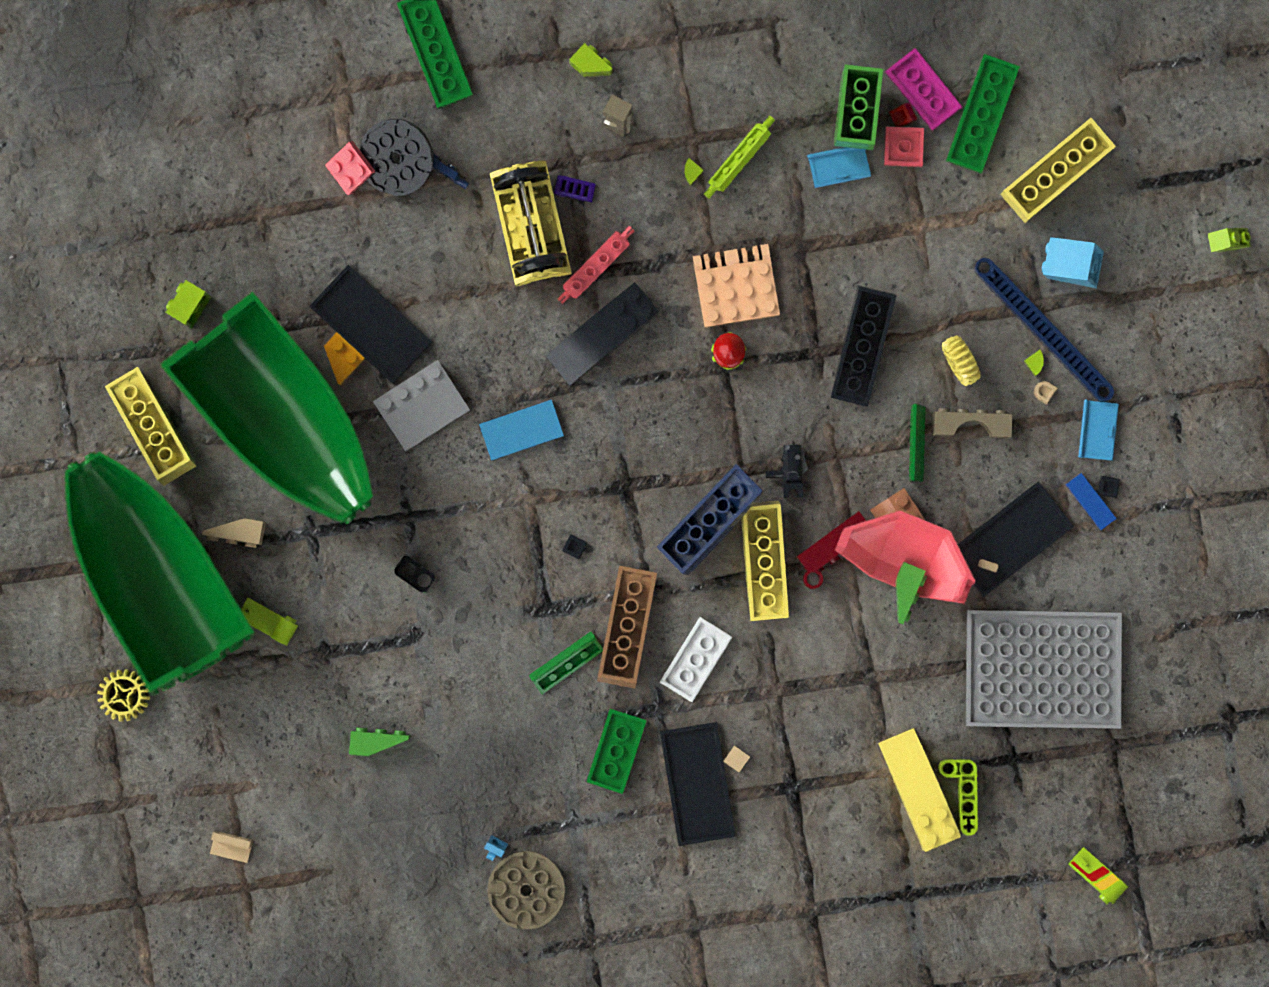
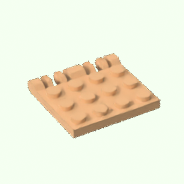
(736, 290)

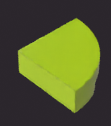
(692, 171)
(1035, 362)

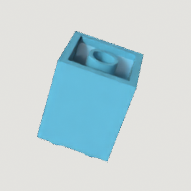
(1073, 262)

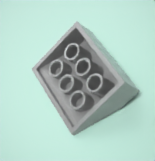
(421, 405)

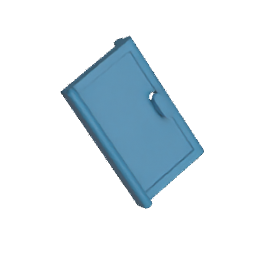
(842, 163)
(1098, 423)

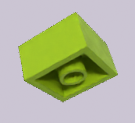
(187, 304)

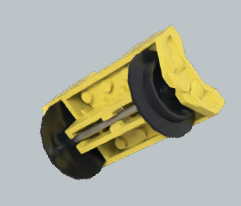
(527, 202)

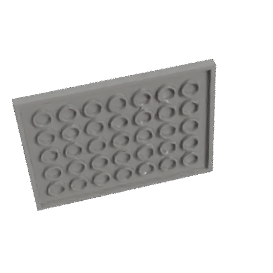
(1043, 669)

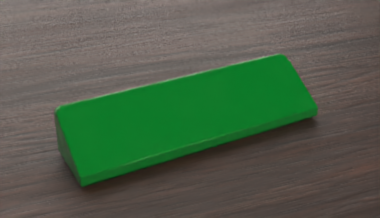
(917, 443)
(566, 662)

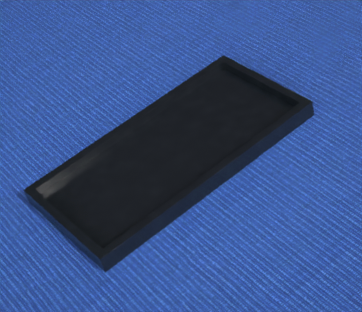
(370, 324)
(1013, 537)
(697, 784)

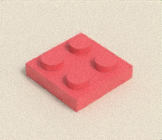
(903, 146)
(350, 168)

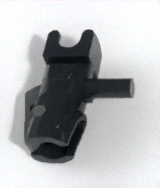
(793, 468)

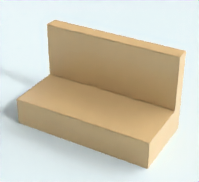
(231, 846)

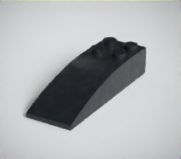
(602, 333)
(863, 345)

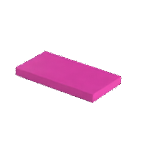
(923, 89)

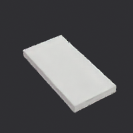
(696, 659)

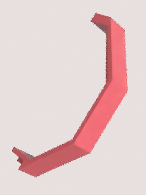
(898, 537)

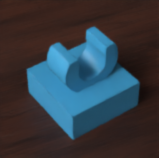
(495, 847)

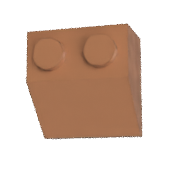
(898, 502)

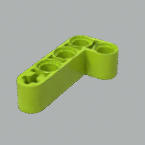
(963, 797)

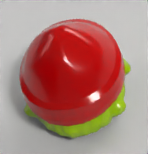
(728, 351)

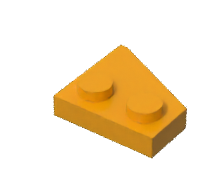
(342, 357)

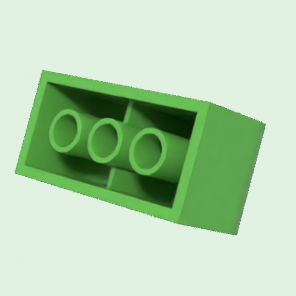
(858, 107)

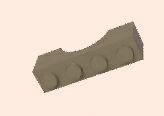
(618, 116)
(997, 425)

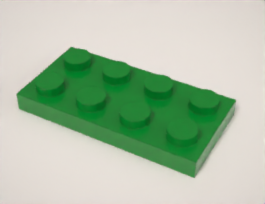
(616, 751)

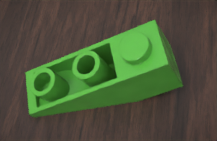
(907, 585)
(368, 743)

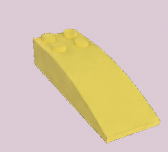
(150, 426)
(765, 561)
(919, 790)

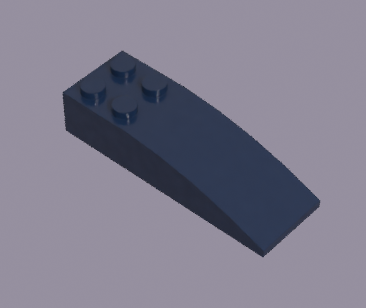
(710, 520)

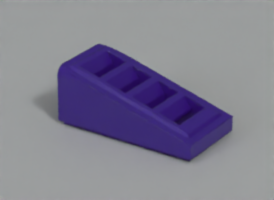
(560, 179)

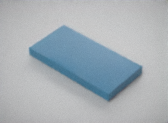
(521, 430)

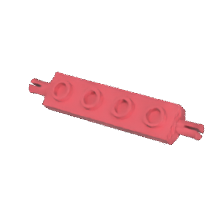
(596, 265)

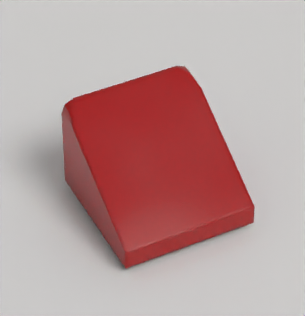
(903, 115)

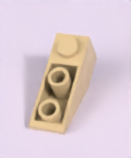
(241, 530)

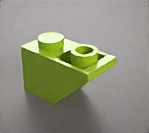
(589, 63)
(1229, 239)

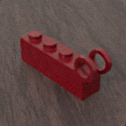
(824, 550)

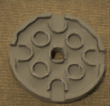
(530, 910)

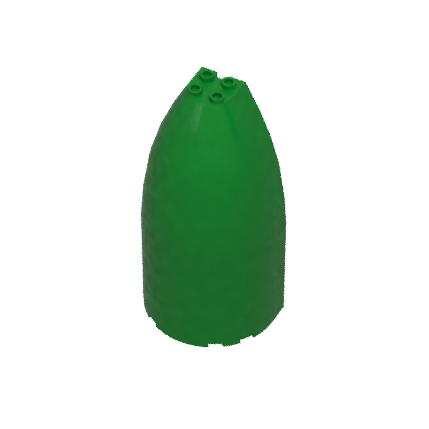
(274, 411)
(149, 575)

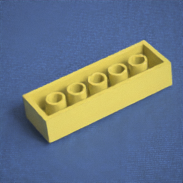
(1058, 170)

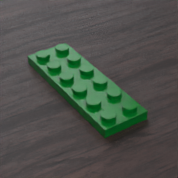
(435, 51)
(982, 113)

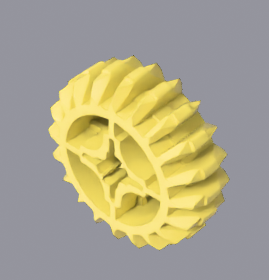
(961, 360)
(127, 702)

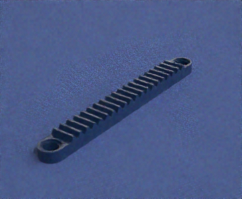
(1044, 330)

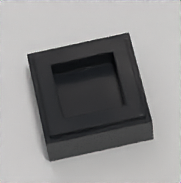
(1108, 486)
(574, 546)

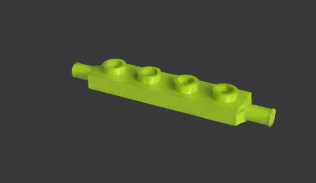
(739, 157)

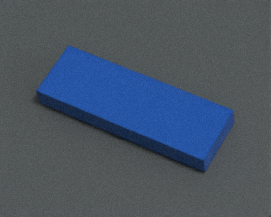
(1090, 501)

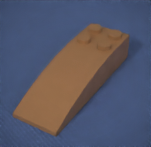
(627, 627)

